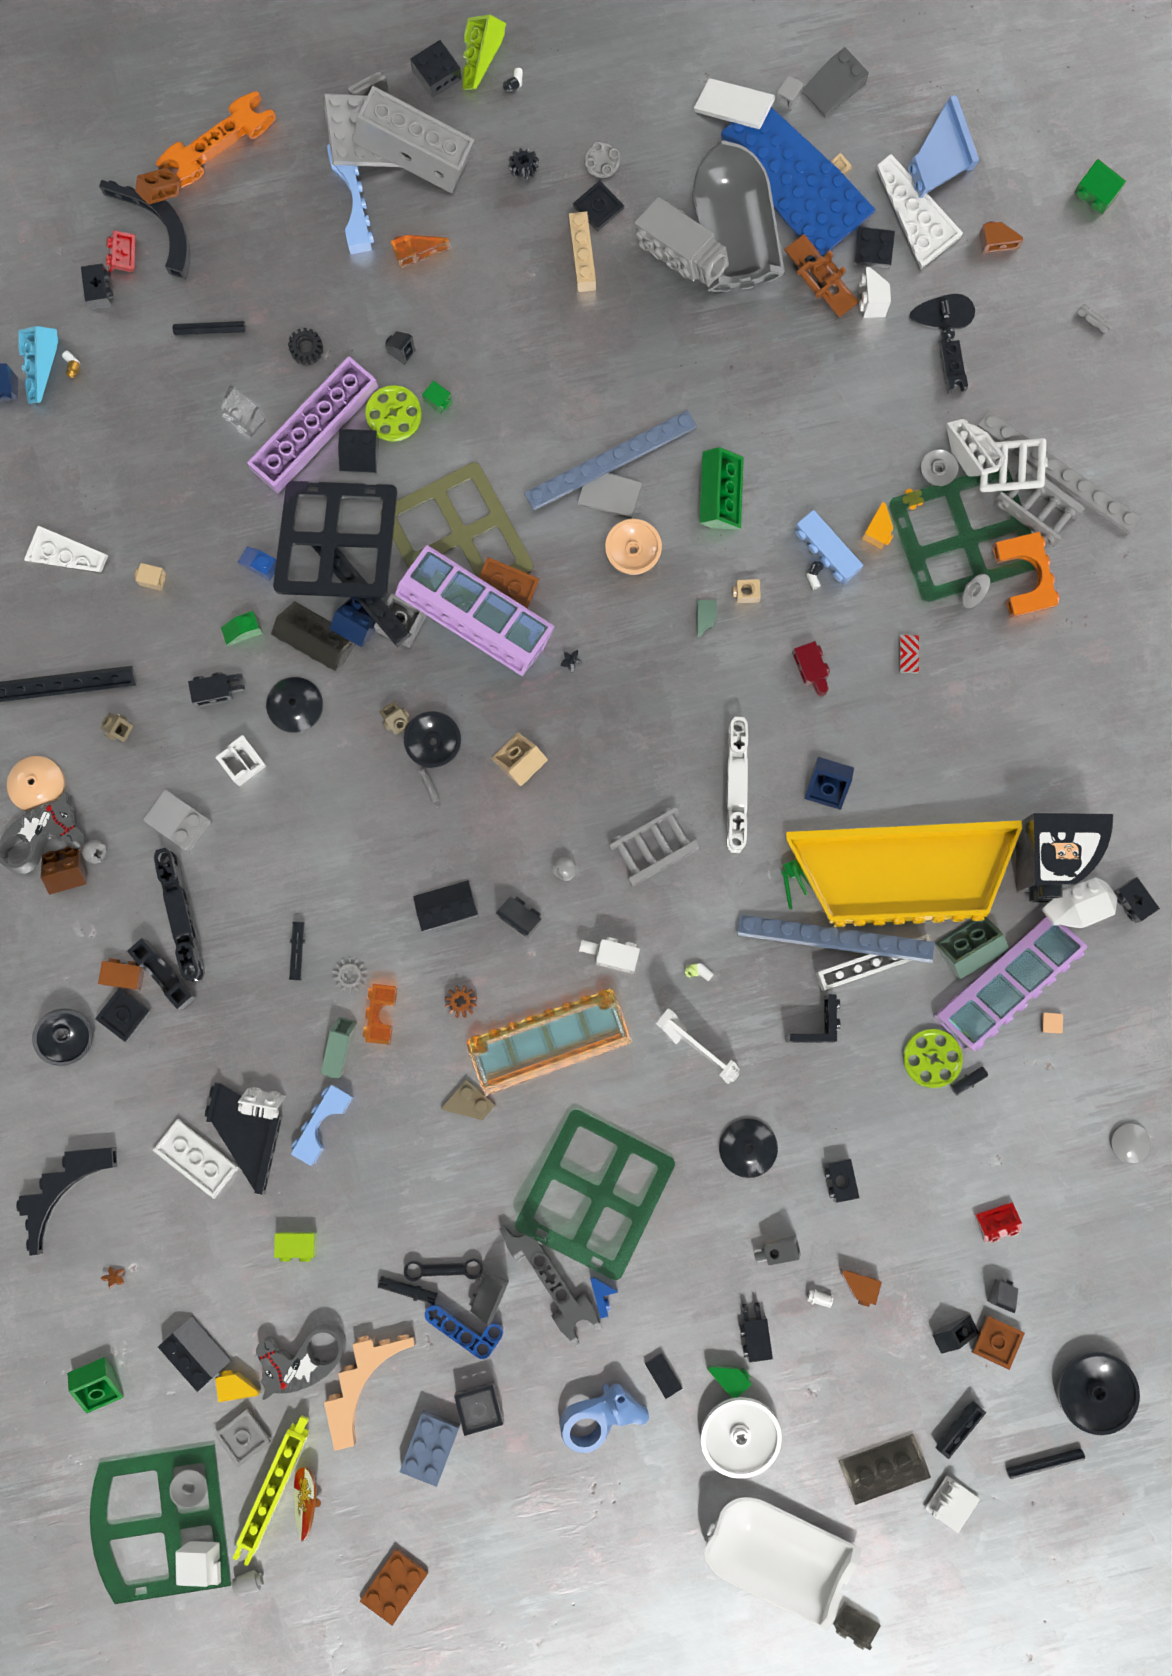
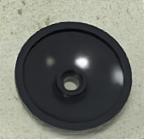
(303, 713)
(427, 727)
(66, 1048)
(734, 1143)

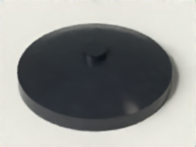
(1098, 1393)

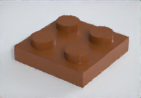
(998, 1342)

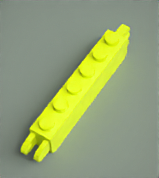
(272, 1489)

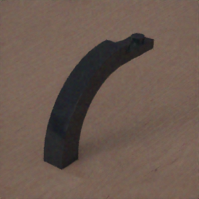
(179, 247)

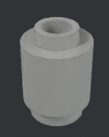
(247, 1583)

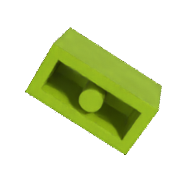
(295, 1245)

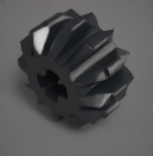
(523, 163)

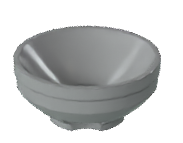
(191, 1500)

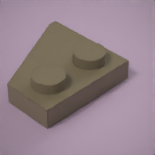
(469, 1102)

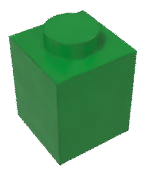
(437, 397)

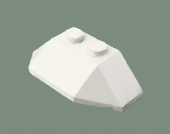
(974, 448)
(1082, 904)

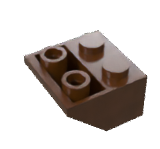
(63, 869)

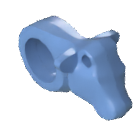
(613, 1408)

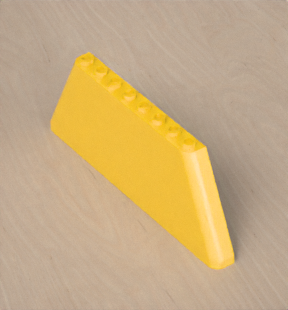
(906, 870)

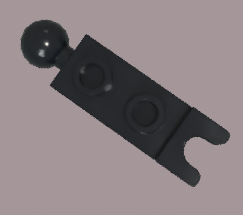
(952, 361)

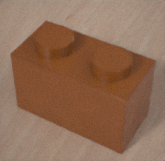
(121, 975)

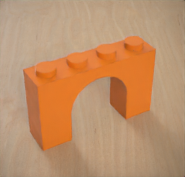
(1031, 549)

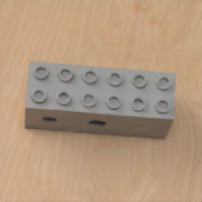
(412, 139)

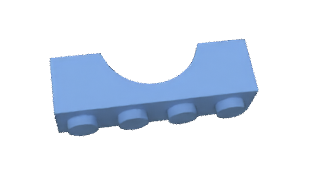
(308, 1146)

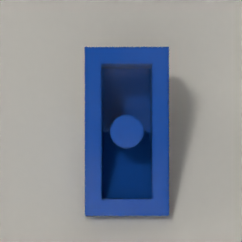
(258, 562)

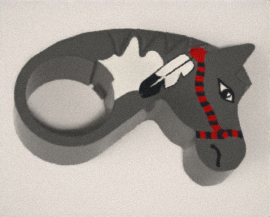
(37, 826)
(292, 1373)

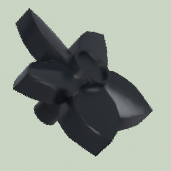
(571, 660)

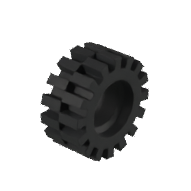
(298, 338)

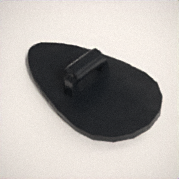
(944, 311)

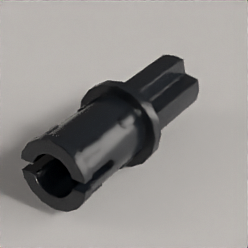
(969, 1081)

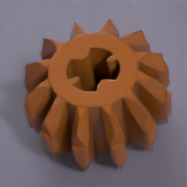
(464, 1007)

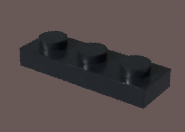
(960, 1430)

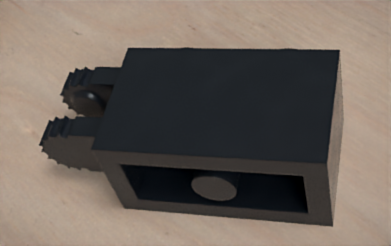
(213, 688)
(756, 1335)

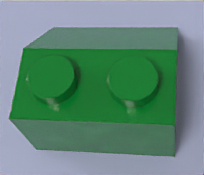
(1100, 186)
(94, 1385)

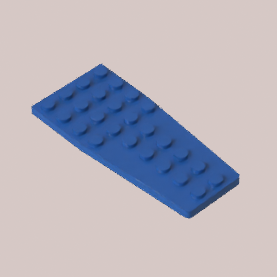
(804, 184)

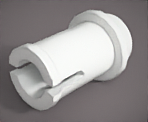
(819, 1298)

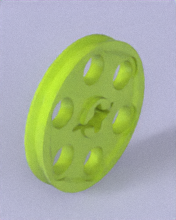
(395, 405)
(941, 1054)

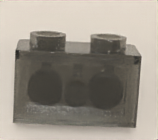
(856, 1625)

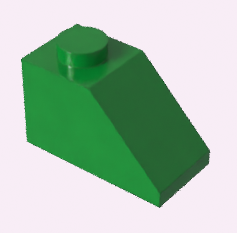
(241, 628)
(731, 1378)

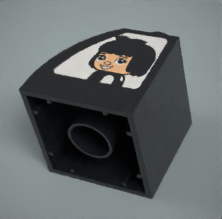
(1059, 851)

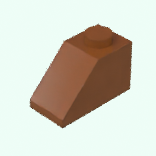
(999, 237)
(862, 1287)

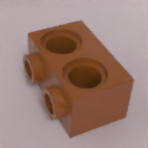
(157, 185)

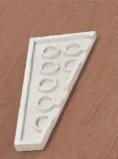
(922, 220)

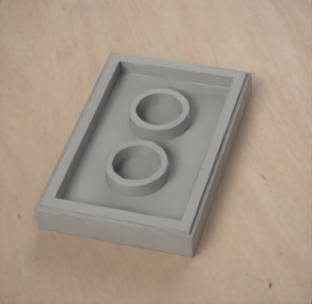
(611, 494)

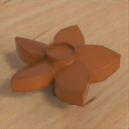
(114, 1277)

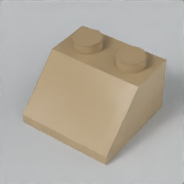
(519, 759)

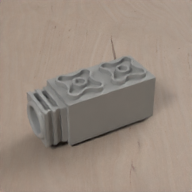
(681, 242)

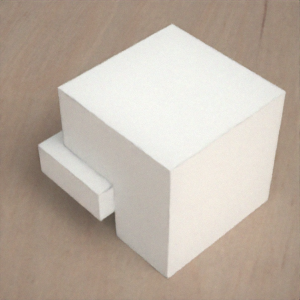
(240, 761)
(198, 1564)

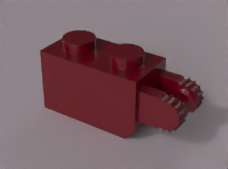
(811, 667)

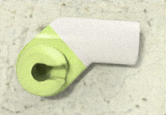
(698, 969)

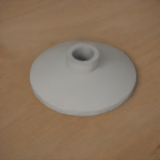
(939, 459)
(975, 590)

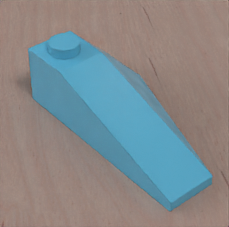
(38, 351)

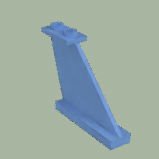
(945, 151)

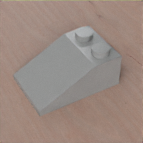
(177, 821)

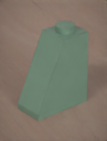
(338, 1047)

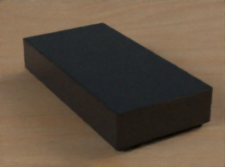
(663, 1376)

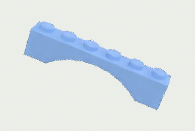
(356, 231)

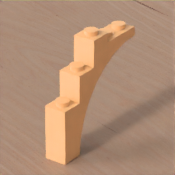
(342, 1408)

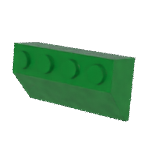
(721, 489)

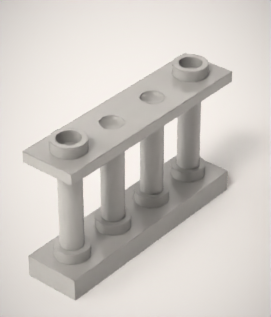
(1051, 493)
(670, 856)

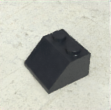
(358, 451)
(519, 917)

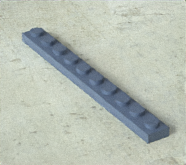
(610, 460)
(836, 938)

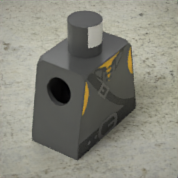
(787, 1248)

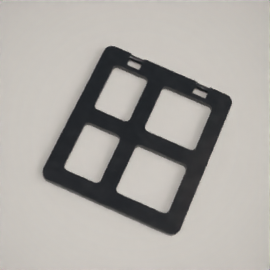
(330, 539)

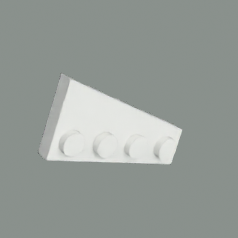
(58, 550)

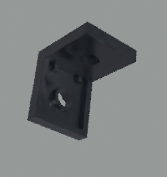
(831, 1024)

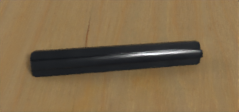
(209, 328)
(1045, 1463)

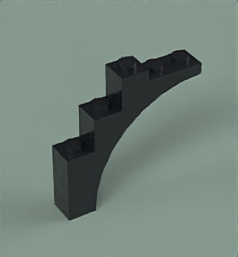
(54, 1185)

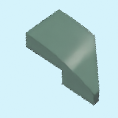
(706, 615)

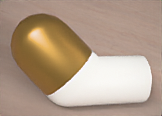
(73, 364)

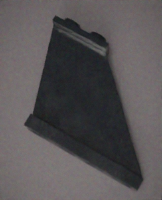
(247, 1137)

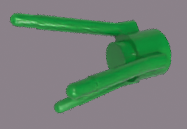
(793, 870)

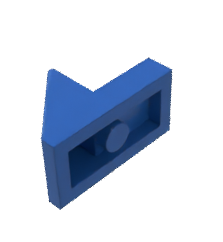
(600, 1290)

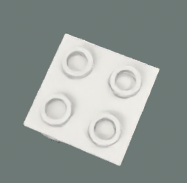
(267, 1101)
(952, 1504)

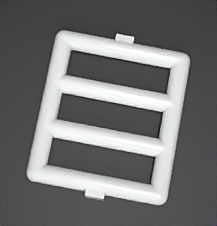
(1022, 483)

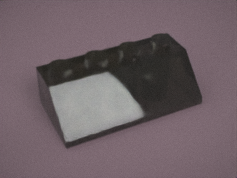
(312, 636)
(884, 1469)

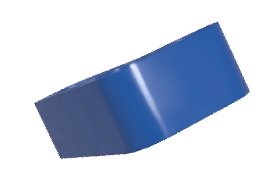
(461, 1327)

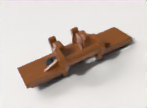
(825, 271)

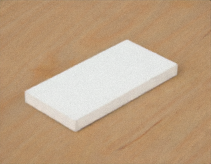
(734, 103)
(196, 1158)

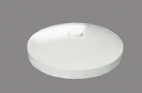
(741, 1437)

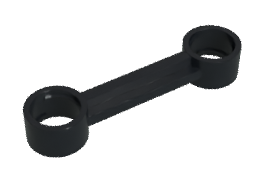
(443, 1269)

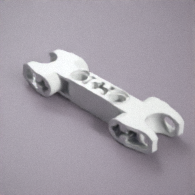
(737, 784)

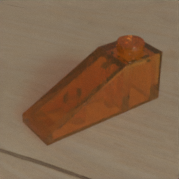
(415, 248)

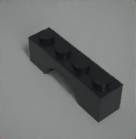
(162, 973)

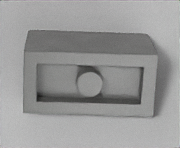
(364, 86)

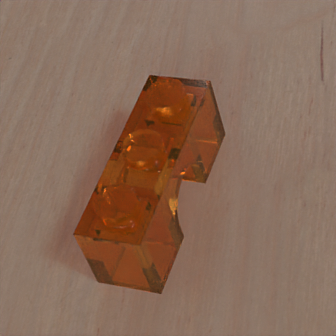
(380, 997)

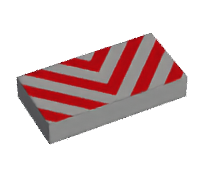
(909, 654)

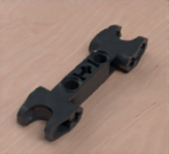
(179, 915)

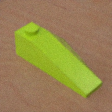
(482, 40)

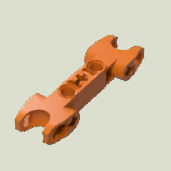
(242, 121)

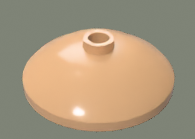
(637, 535)
(47, 787)

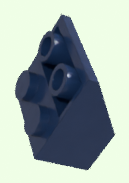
(353, 622)

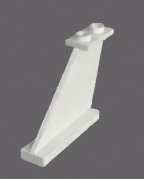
(676, 1030)

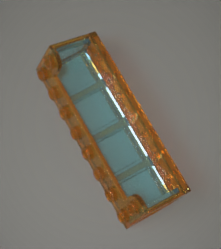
(548, 1041)

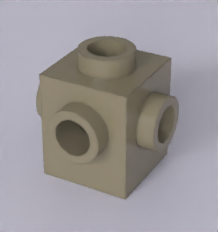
(394, 718)
(116, 727)

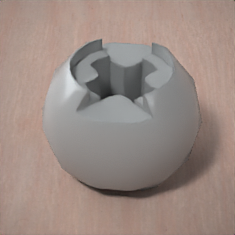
(94, 851)
(564, 869)

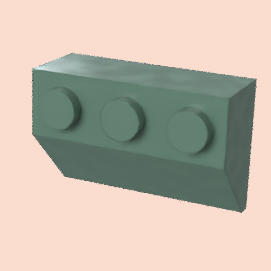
(972, 946)

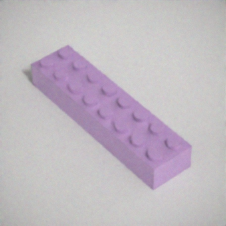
(313, 425)

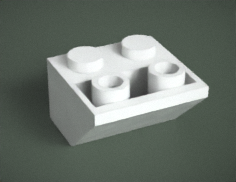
(874, 294)

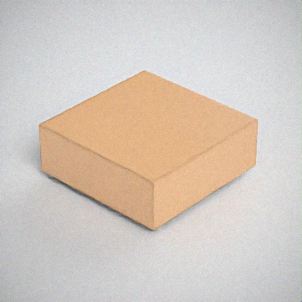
(1052, 1023)

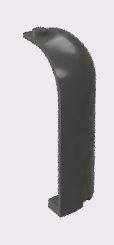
(737, 206)

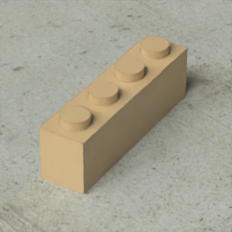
(582, 252)

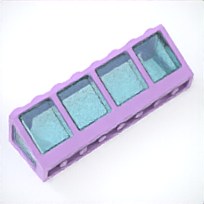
(474, 610)
(1010, 983)

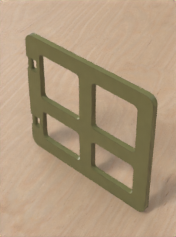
(461, 534)

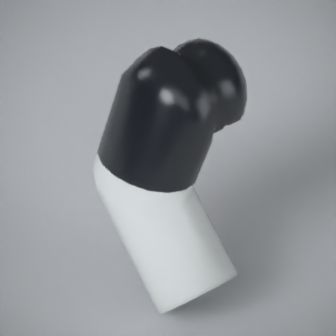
(514, 82)
(812, 573)

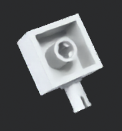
(613, 954)

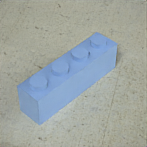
(828, 547)

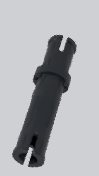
(298, 927)
(416, 1293)

